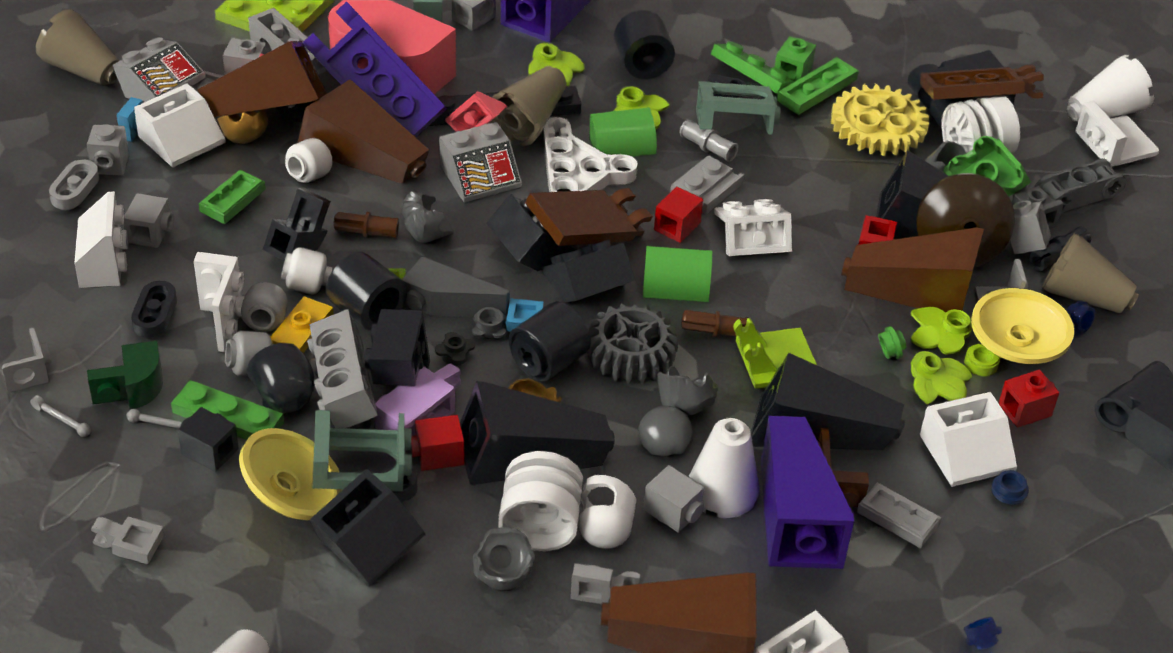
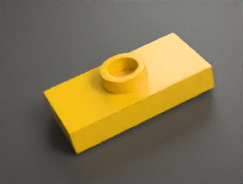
(296, 326)

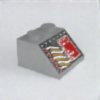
(156, 70)
(479, 162)

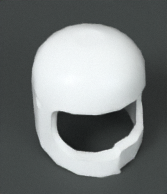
(603, 524)

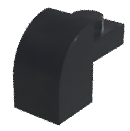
(301, 228)

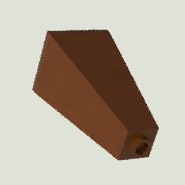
(270, 81)
(363, 134)
(917, 269)
(684, 615)

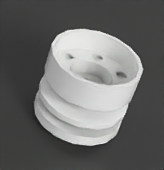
(985, 116)
(542, 499)

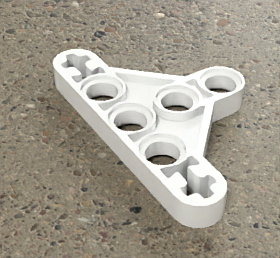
(581, 157)

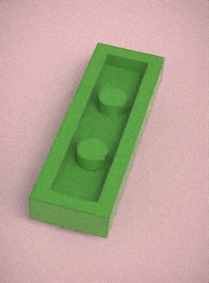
(751, 66)
(817, 85)
(245, 414)

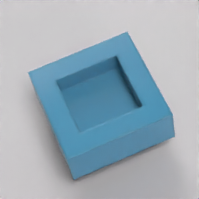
(127, 118)
(521, 310)

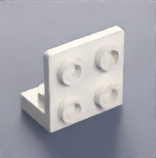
(1114, 138)
(755, 227)
(220, 292)

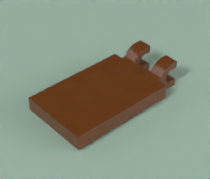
(982, 82)
(587, 216)

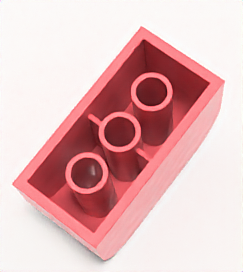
(418, 40)

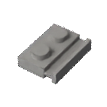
(710, 181)

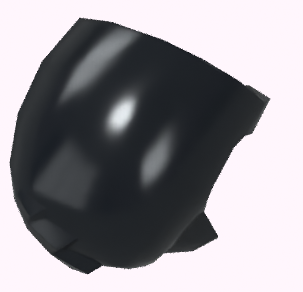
(282, 377)

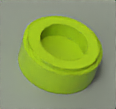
(981, 360)

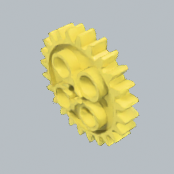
(879, 119)

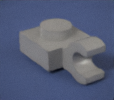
(132, 540)
(594, 583)

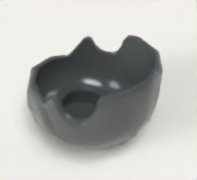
(665, 431)

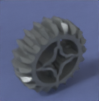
(632, 343)

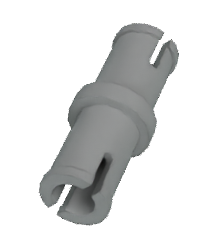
(709, 140)

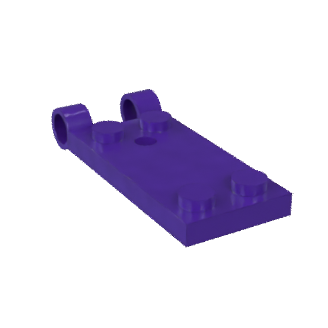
(385, 77)

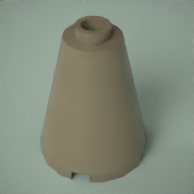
(76, 49)
(530, 104)
(1090, 277)

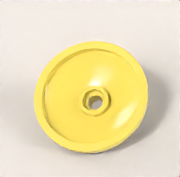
(1022, 326)
(280, 473)

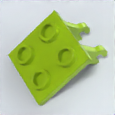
(767, 350)

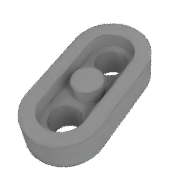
(74, 184)

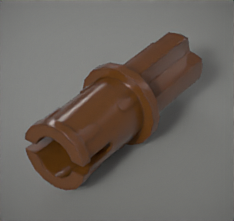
(367, 224)
(710, 322)

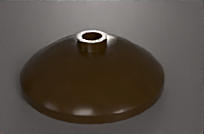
(969, 199)

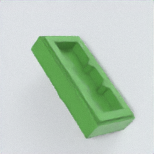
(232, 196)

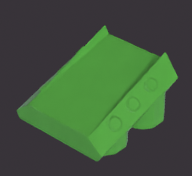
(991, 160)

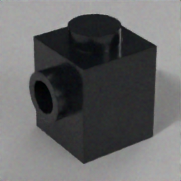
(208, 438)

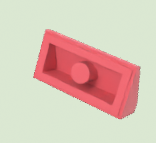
(475, 112)

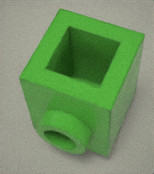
(796, 57)

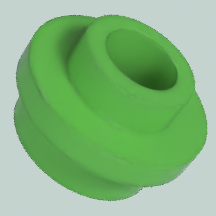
(892, 343)

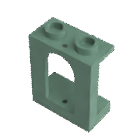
(708, 103)
(387, 441)

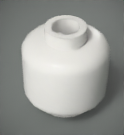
(308, 160)
(305, 270)

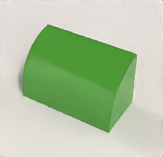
(624, 132)
(677, 274)

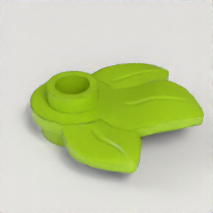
(550, 55)
(634, 98)
(941, 329)
(938, 377)

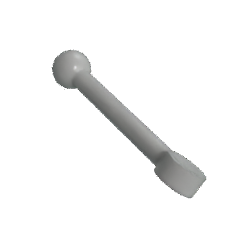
(39, 404)
(134, 416)

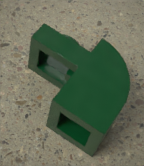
(136, 380)

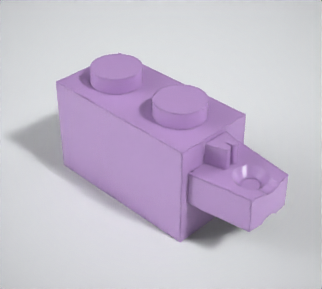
(429, 398)

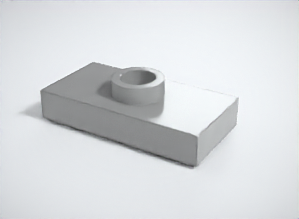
(898, 515)

